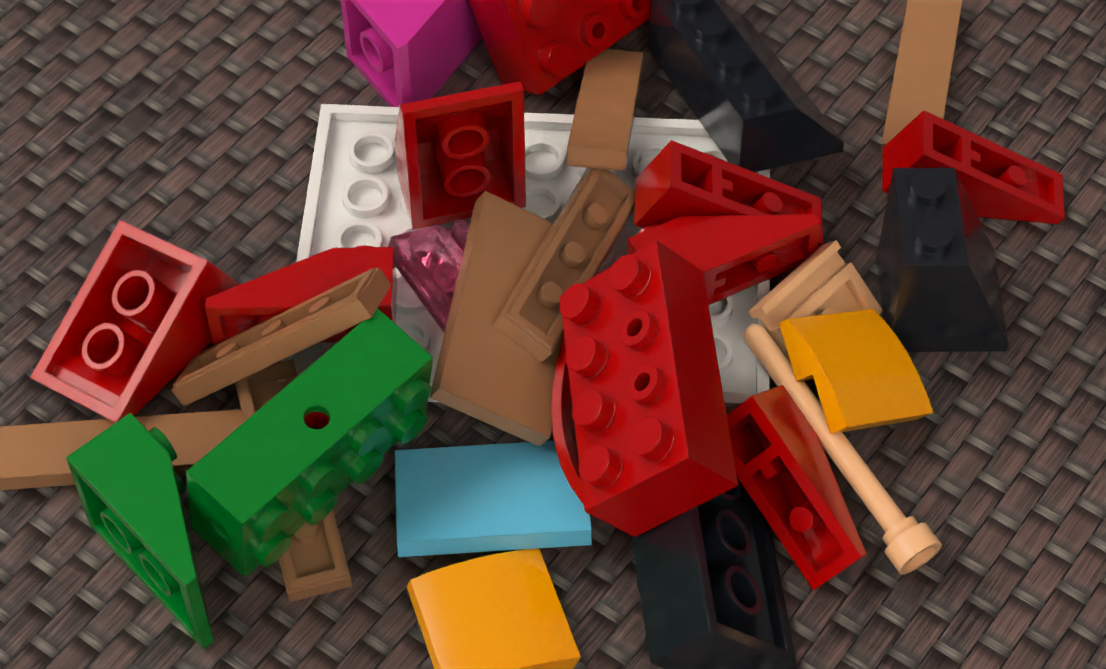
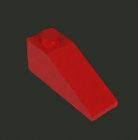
(994, 177)
(698, 184)
(735, 248)
(287, 287)
(793, 484)

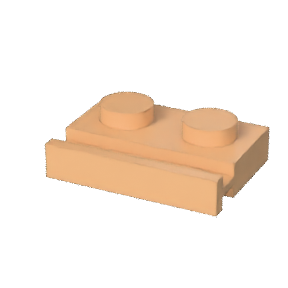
(814, 288)

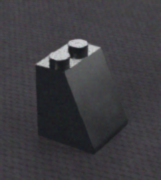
(938, 267)

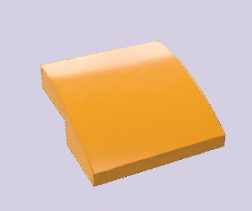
(857, 369)
(493, 614)

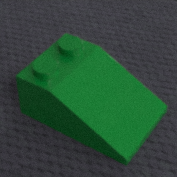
(139, 513)

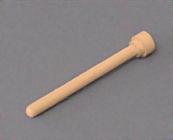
(907, 541)

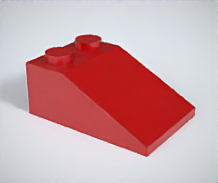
(458, 149)
(131, 324)

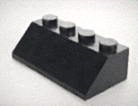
(737, 85)
(714, 589)

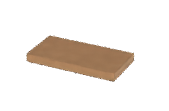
(478, 364)

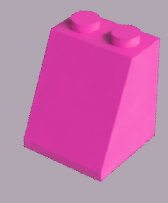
(408, 44)

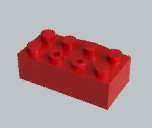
(552, 38)
(641, 393)

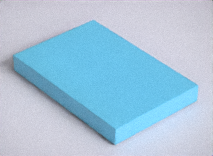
(485, 500)

